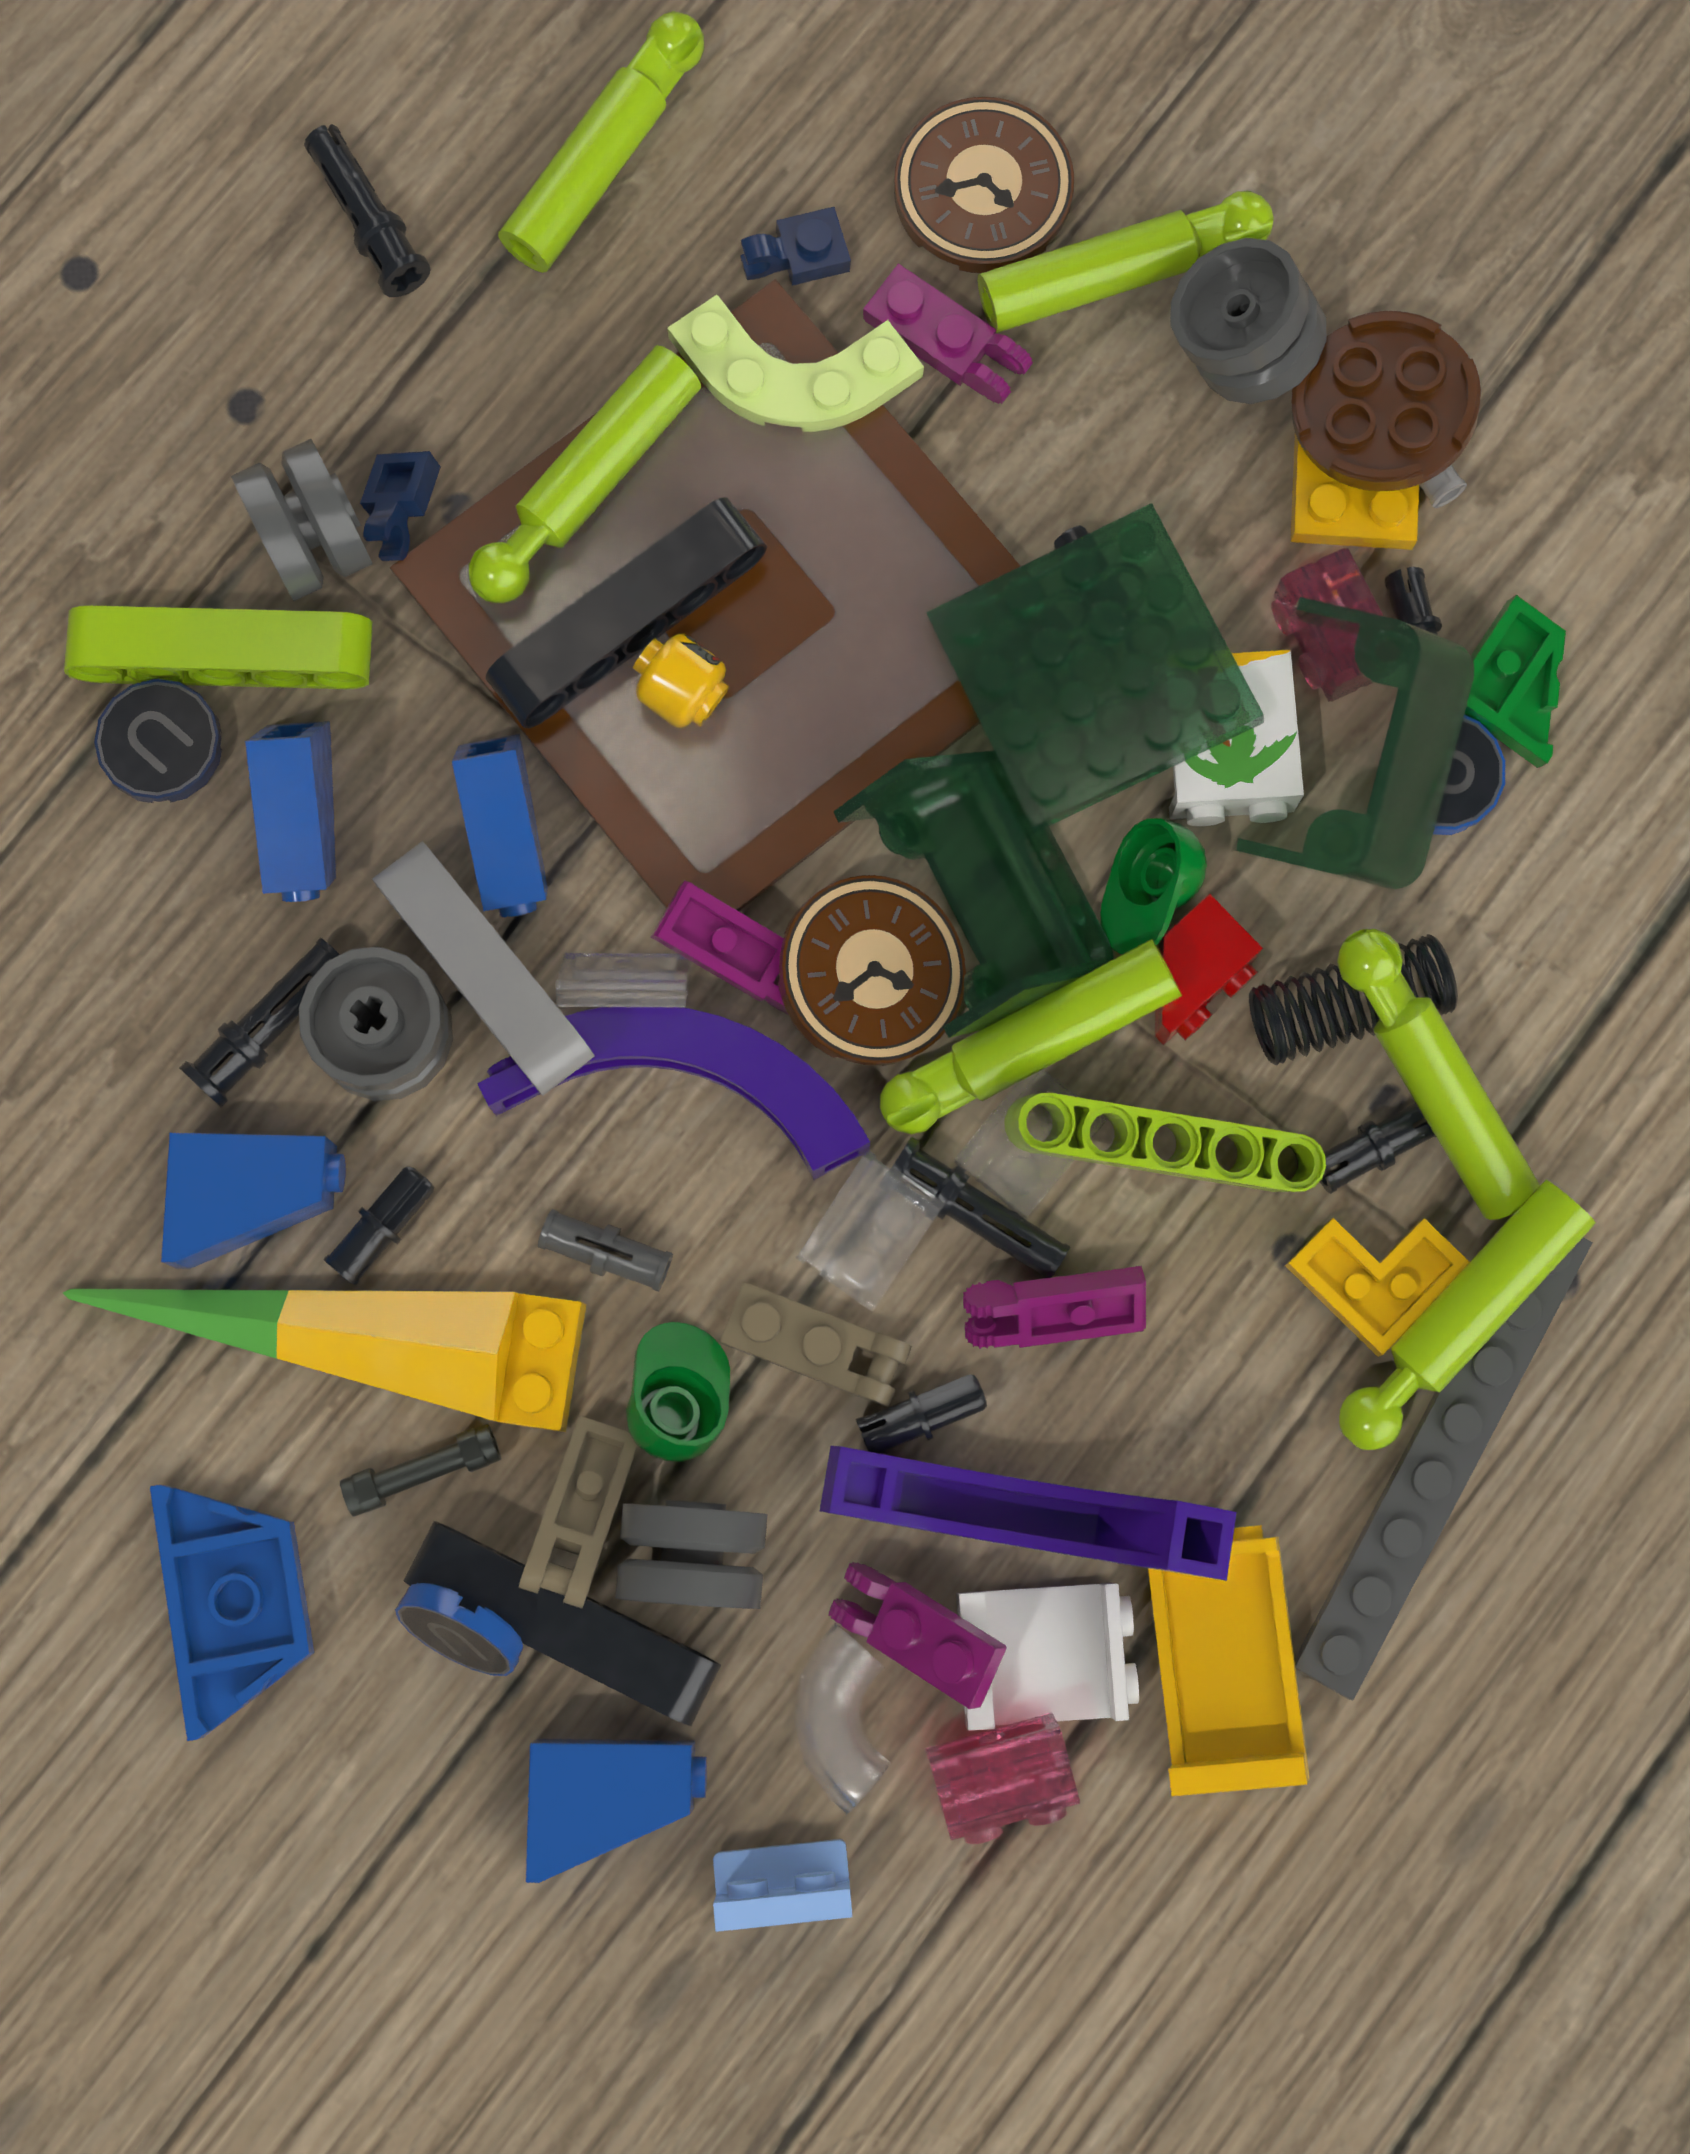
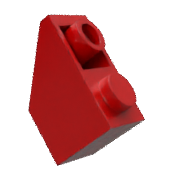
(1205, 956)

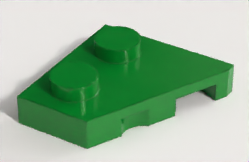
(1518, 679)

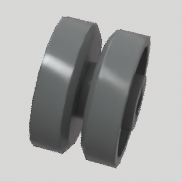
(1248, 321)
(303, 519)
(353, 994)
(691, 1555)

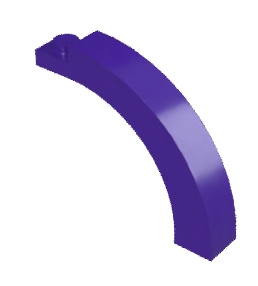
(715, 1050)
(1029, 1513)

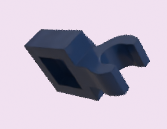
(805, 245)
(396, 490)

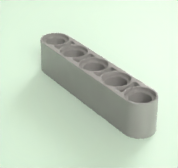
(483, 968)

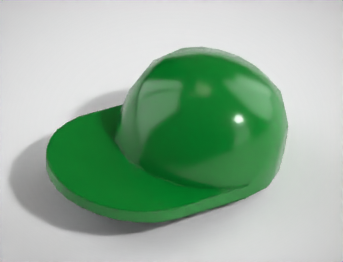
(1151, 876)
(678, 1392)

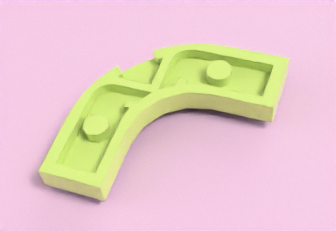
(786, 393)

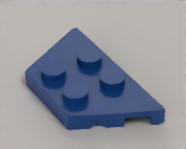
(230, 1602)

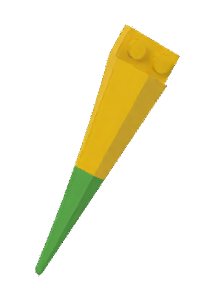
(463, 1350)

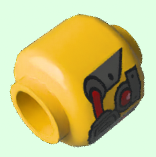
(680, 680)

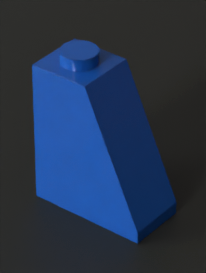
(293, 808)
(501, 824)
(242, 1189)
(603, 1795)

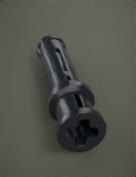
(377, 231)
(236, 1038)
(1042, 1255)

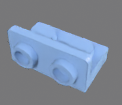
(781, 1885)

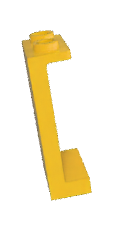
(1230, 1673)

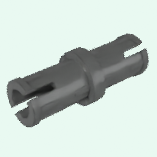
(563, 1236)

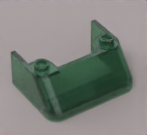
(1433, 687)
(997, 875)

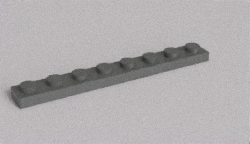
(1425, 1493)

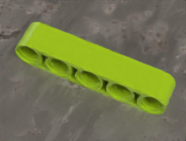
(219, 647)
(1195, 1143)

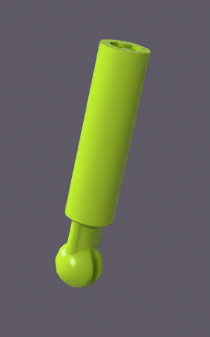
(602, 143)
(1117, 261)
(586, 471)
(1031, 1039)
(1438, 1077)
(1468, 1312)

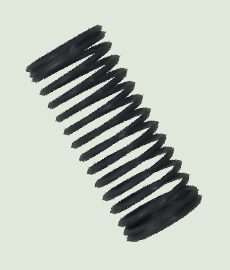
(1264, 997)

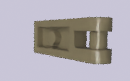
(813, 1343)
(580, 1509)

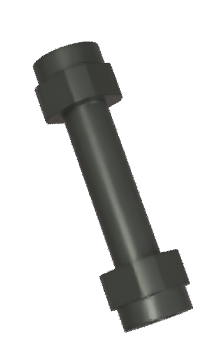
(368, 1490)

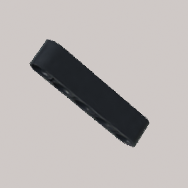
(625, 612)
(587, 1639)

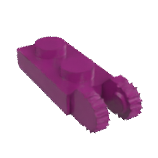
(945, 333)
(722, 942)
(1056, 1308)
(922, 1636)

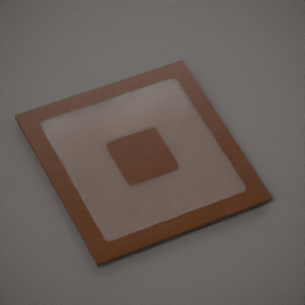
(816, 640)

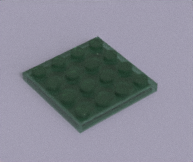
(1094, 668)

